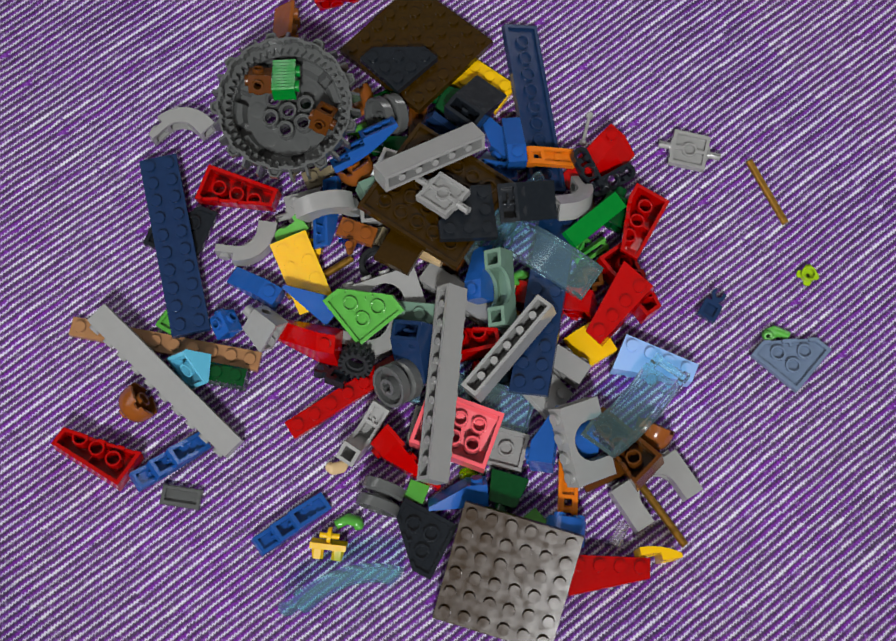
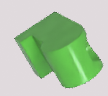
(293, 228)

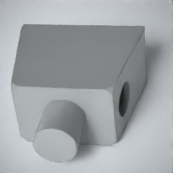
(263, 326)

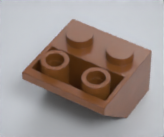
(287, 20)

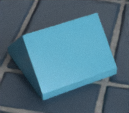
(191, 366)

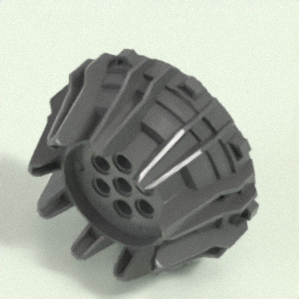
(245, 115)

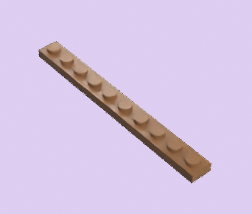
(166, 345)

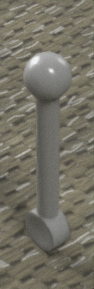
(589, 116)

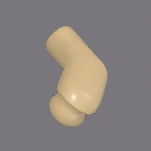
(336, 467)

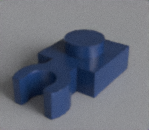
(710, 308)

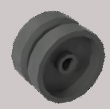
(385, 106)
(397, 382)
(381, 496)

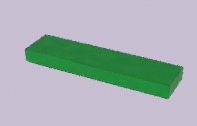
(594, 220)

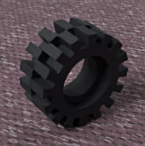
(358, 352)

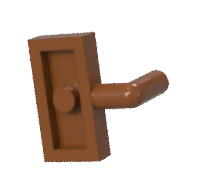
(356, 233)

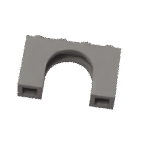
(407, 285)
(565, 423)
(628, 499)

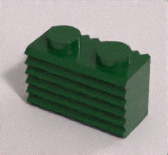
(229, 376)

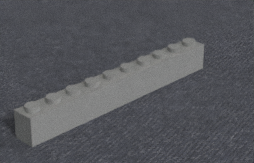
(566, 366)
(165, 380)
(442, 385)

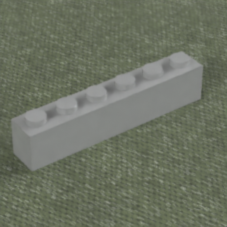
(429, 156)
(509, 348)

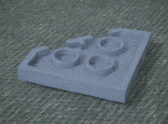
(791, 359)

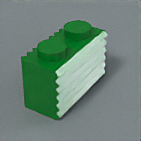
(285, 79)

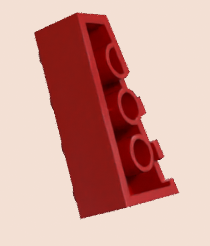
(236, 191)
(103, 459)

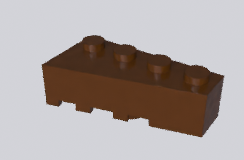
(639, 462)

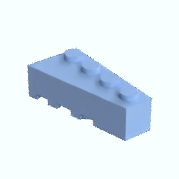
(636, 353)

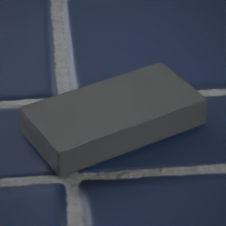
(181, 497)

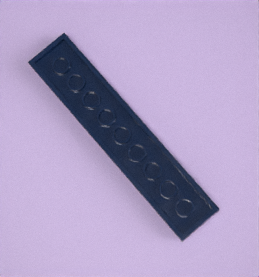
(532, 95)
(175, 246)
(535, 367)

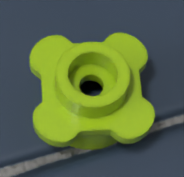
(808, 269)

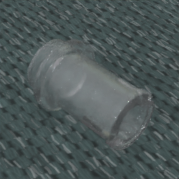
(619, 534)

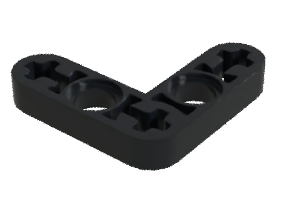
(600, 181)

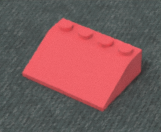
(473, 434)

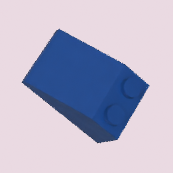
(542, 449)

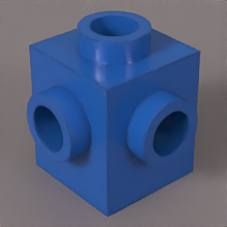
(225, 324)

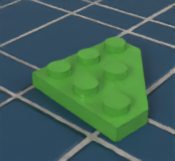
(363, 311)

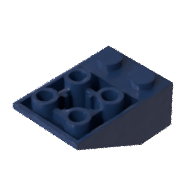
(412, 342)

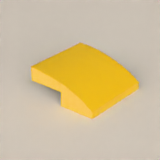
(586, 347)
(660, 554)

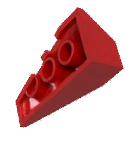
(608, 153)
(641, 218)
(314, 341)
(393, 451)

